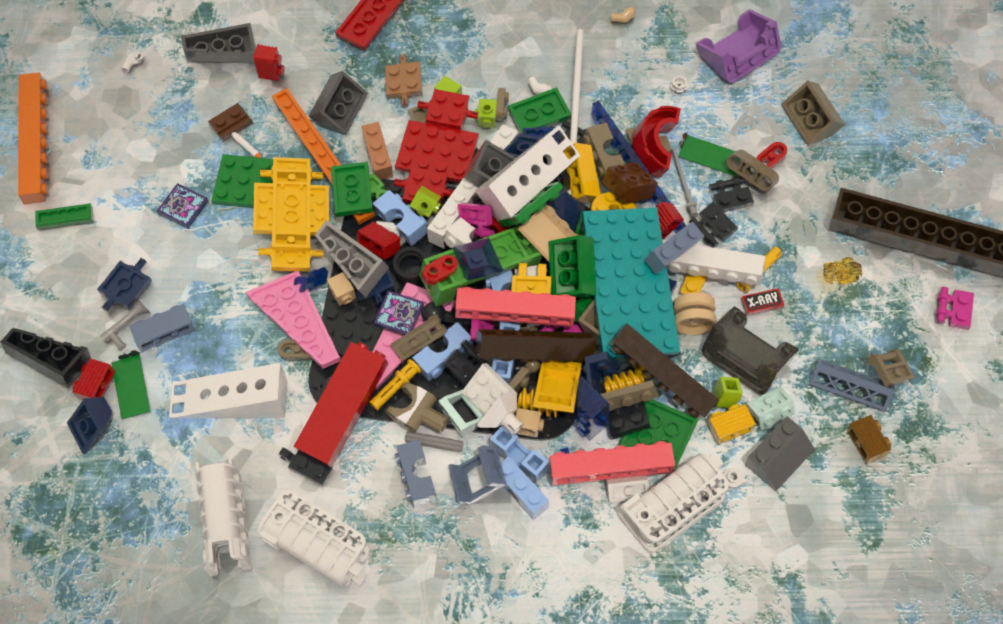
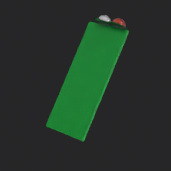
(706, 154)
(130, 385)

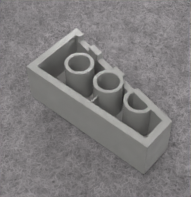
(355, 260)

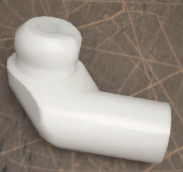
(132, 59)
(536, 87)
(389, 226)

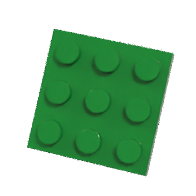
(237, 179)
(536, 204)
(667, 426)

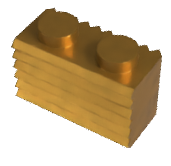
(869, 439)

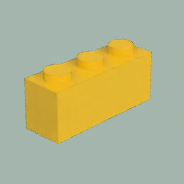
(582, 173)

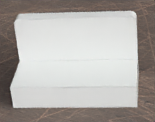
(625, 488)

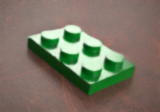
(540, 110)
(351, 189)

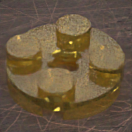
(844, 271)

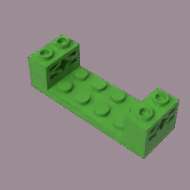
(510, 249)

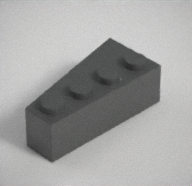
(225, 44)

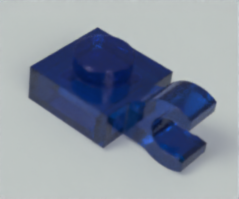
(314, 280)

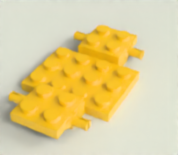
(290, 212)

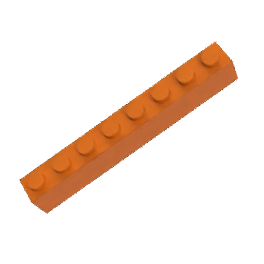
(31, 138)

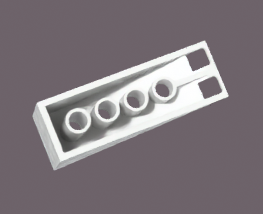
(516, 183)
(234, 394)

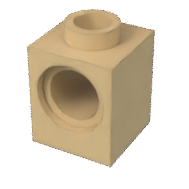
(341, 289)
(531, 420)

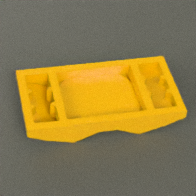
(557, 386)

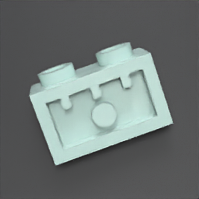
(771, 407)

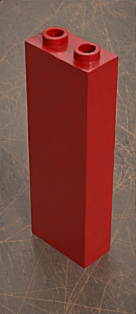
(341, 403)

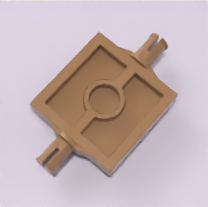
(403, 80)

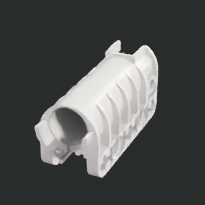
(672, 498)
(222, 515)
(313, 542)

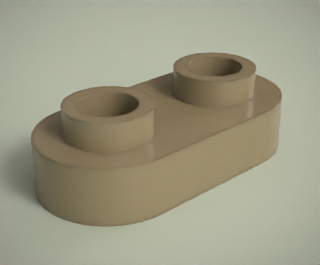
(502, 98)
(296, 353)

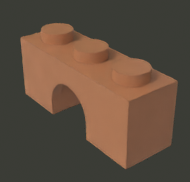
(377, 150)

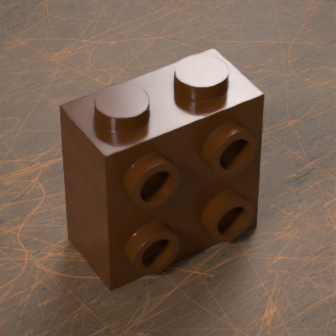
(630, 182)

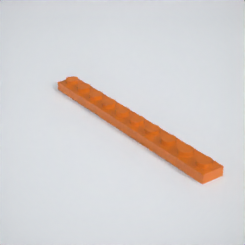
(311, 139)

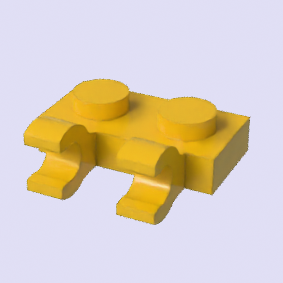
(533, 284)

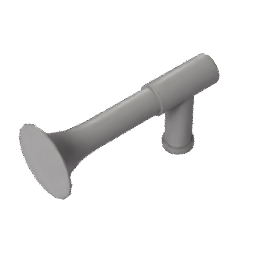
(111, 332)

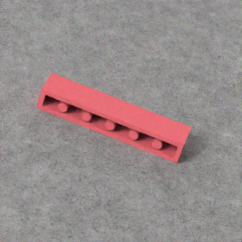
(515, 306)
(612, 463)

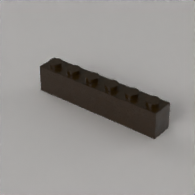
(534, 345)
(662, 371)

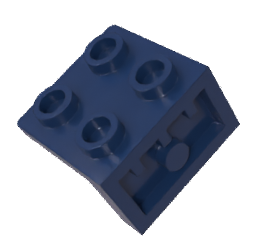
(598, 366)

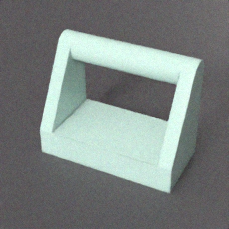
(446, 407)

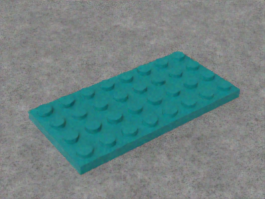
(624, 281)

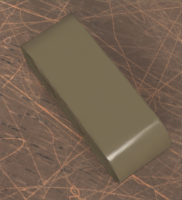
(761, 170)

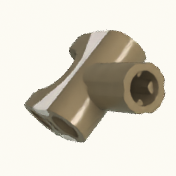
(418, 411)

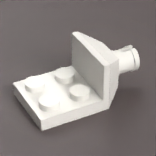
(494, 399)

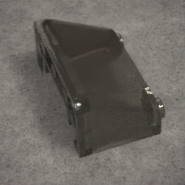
(745, 354)

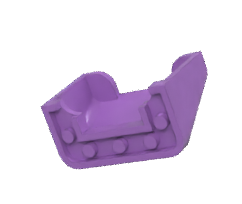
(744, 49)

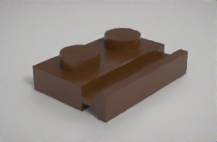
(230, 121)

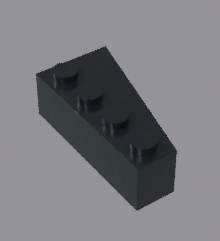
(49, 357)

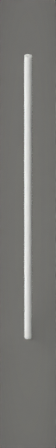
(576, 88)

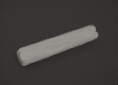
(435, 441)

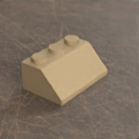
(545, 227)

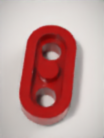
(769, 157)
(440, 268)

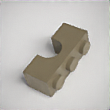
(599, 138)

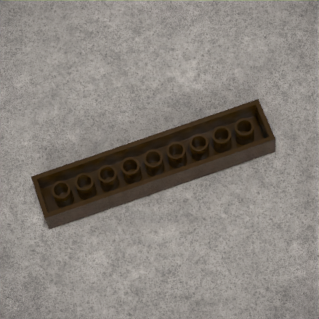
(918, 231)

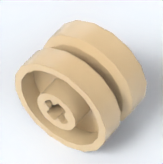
(694, 313)

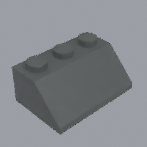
(338, 103)
(487, 163)
(780, 454)

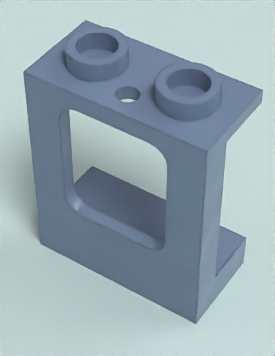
(492, 470)

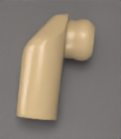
(624, 17)

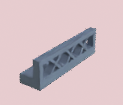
(853, 377)

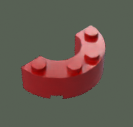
(647, 142)

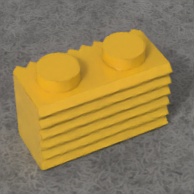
(731, 424)

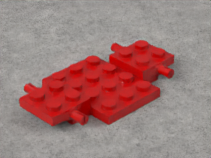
(439, 148)

